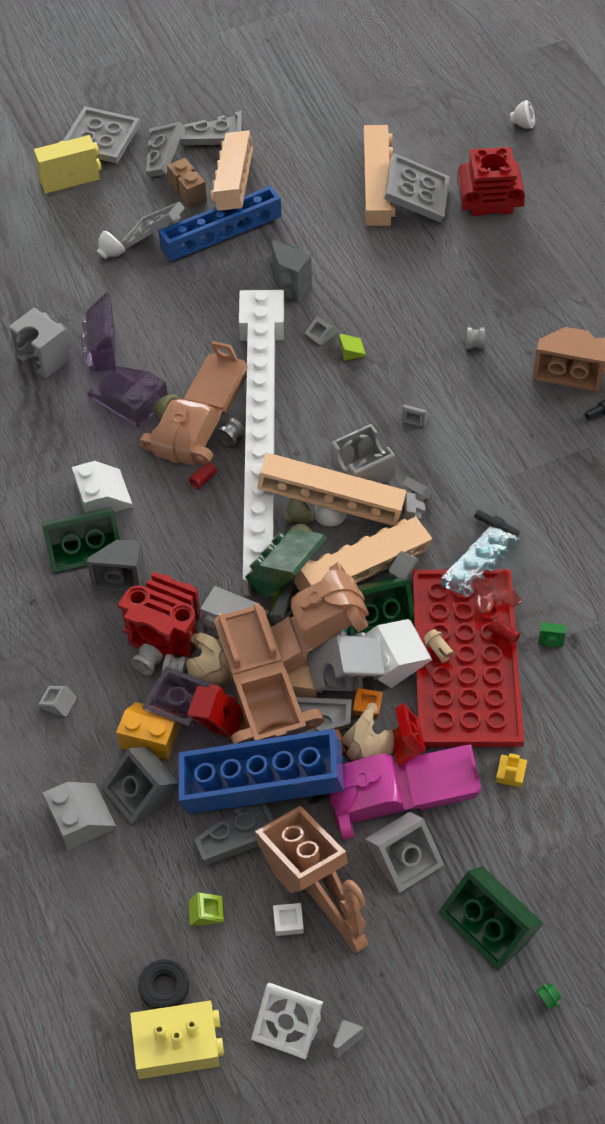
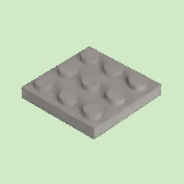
(107, 129)
(416, 187)

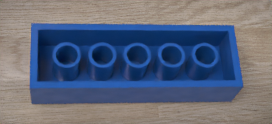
(261, 771)

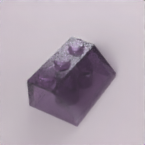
(99, 336)

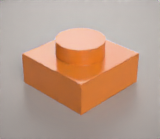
(363, 698)

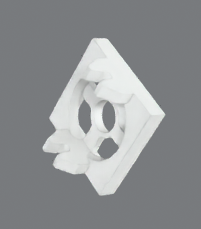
(310, 1005)

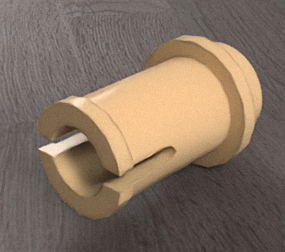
(438, 645)

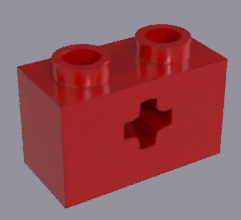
(215, 710)

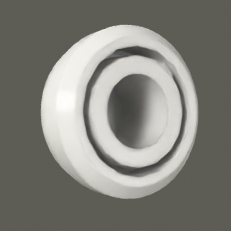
(523, 115)
(109, 245)
(328, 516)

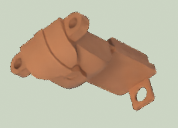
(191, 420)
(320, 615)
(261, 678)

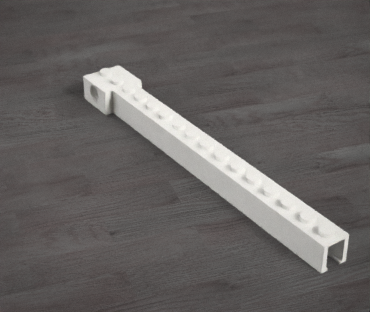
(260, 325)

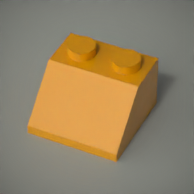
(146, 729)

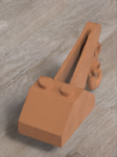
(570, 359)
(304, 854)

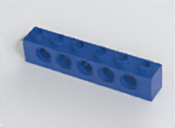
(219, 225)

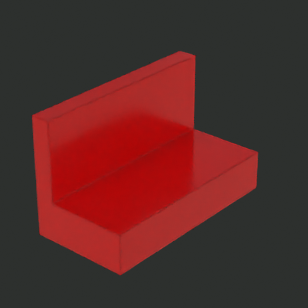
(407, 736)

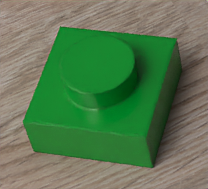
(552, 634)

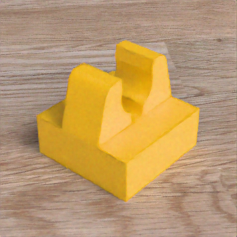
(511, 770)

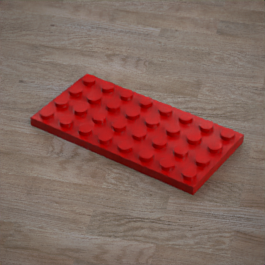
(478, 689)

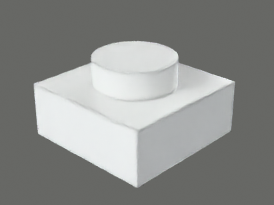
(288, 919)

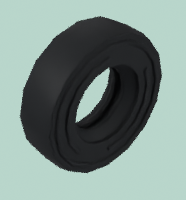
(159, 968)

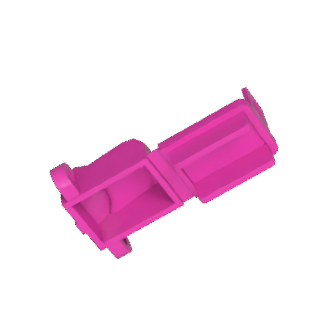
(382, 788)

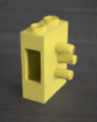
(67, 164)
(176, 1039)

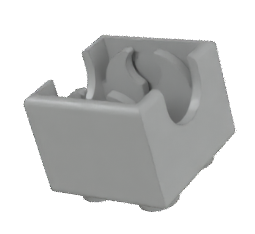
(40, 337)
(363, 456)
(344, 661)

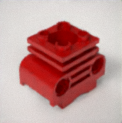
(490, 182)
(161, 615)

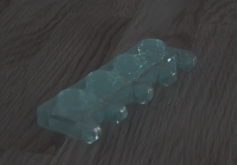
(477, 559)

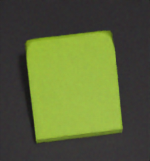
(351, 347)
(205, 909)

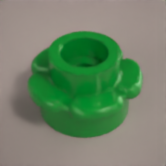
(549, 995)

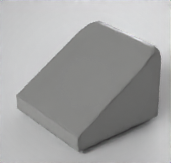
(320, 331)
(414, 416)
(403, 565)
(57, 700)
(346, 1037)

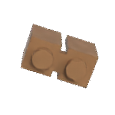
(186, 182)

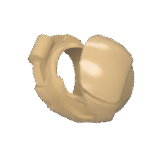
(211, 664)
(363, 741)

